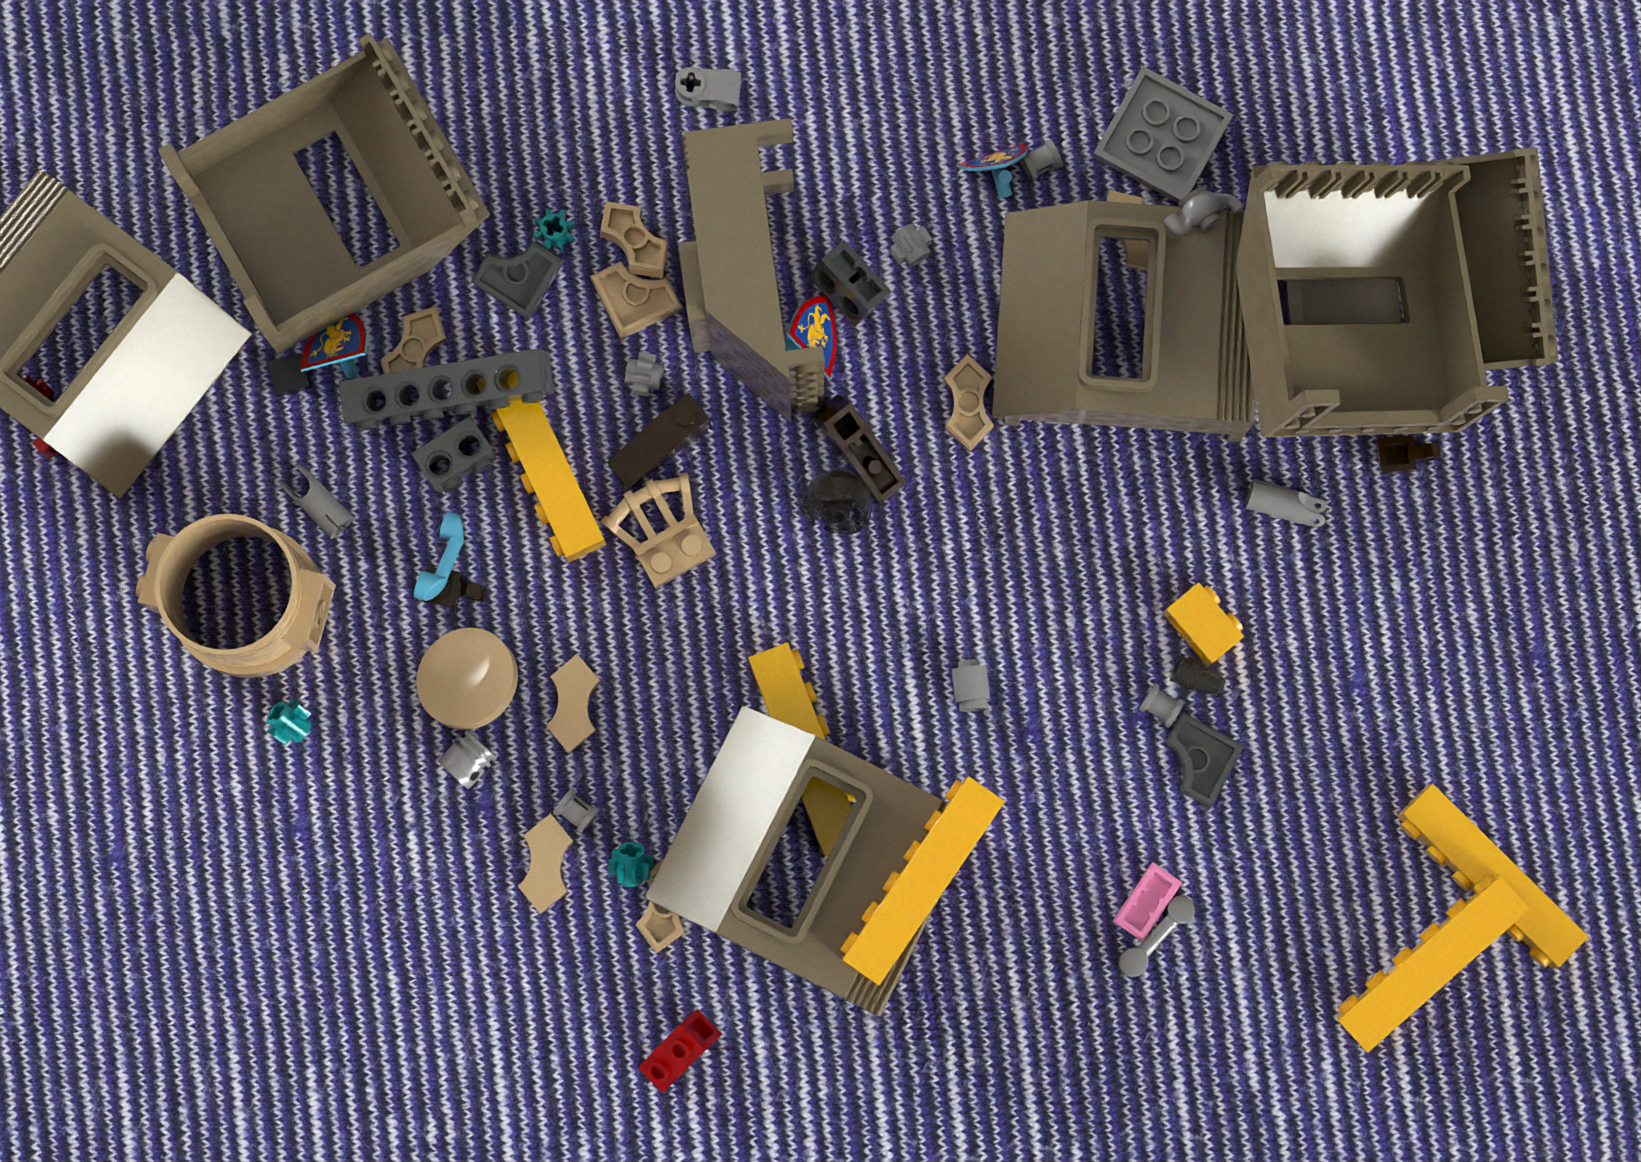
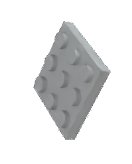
(1162, 135)

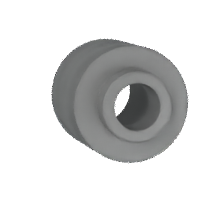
(971, 686)

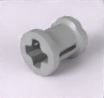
(1041, 160)
(1161, 705)
(576, 811)

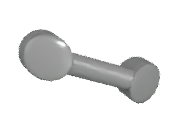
(1135, 960)

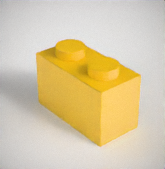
(1204, 623)

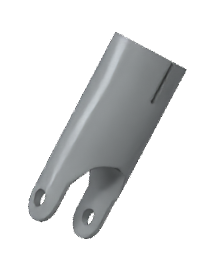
(1285, 503)
(321, 506)

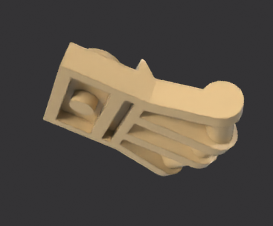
(675, 548)

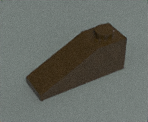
(660, 441)
(859, 447)

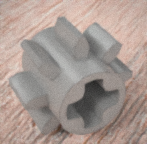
(911, 245)
(644, 374)

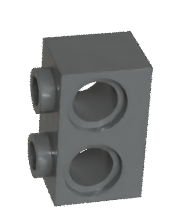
(849, 283)
(449, 447)

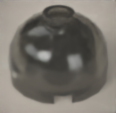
(839, 501)

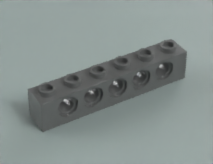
(361, 394)

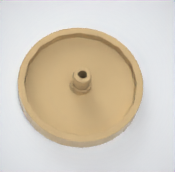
(467, 678)

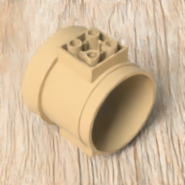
(285, 644)

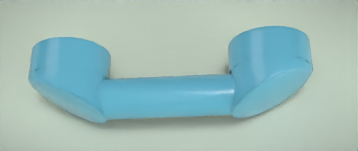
(429, 584)

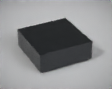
(287, 375)

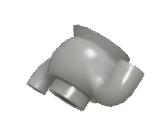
(1201, 210)

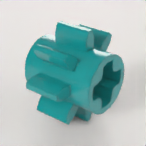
(551, 221)
(289, 722)
(630, 864)

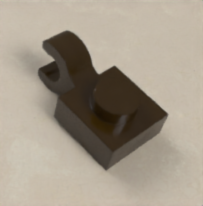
(1400, 454)
(456, 589)

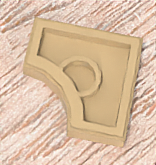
(634, 301)

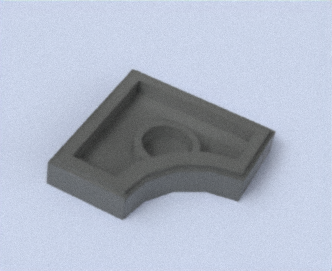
(519, 279)
(1204, 758)

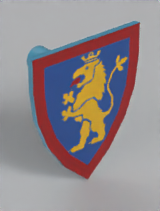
(997, 162)
(814, 327)
(337, 345)

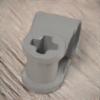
(712, 88)

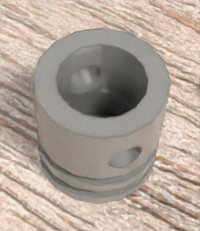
(467, 759)

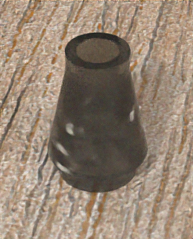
(1195, 676)

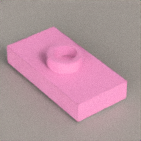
(1147, 902)

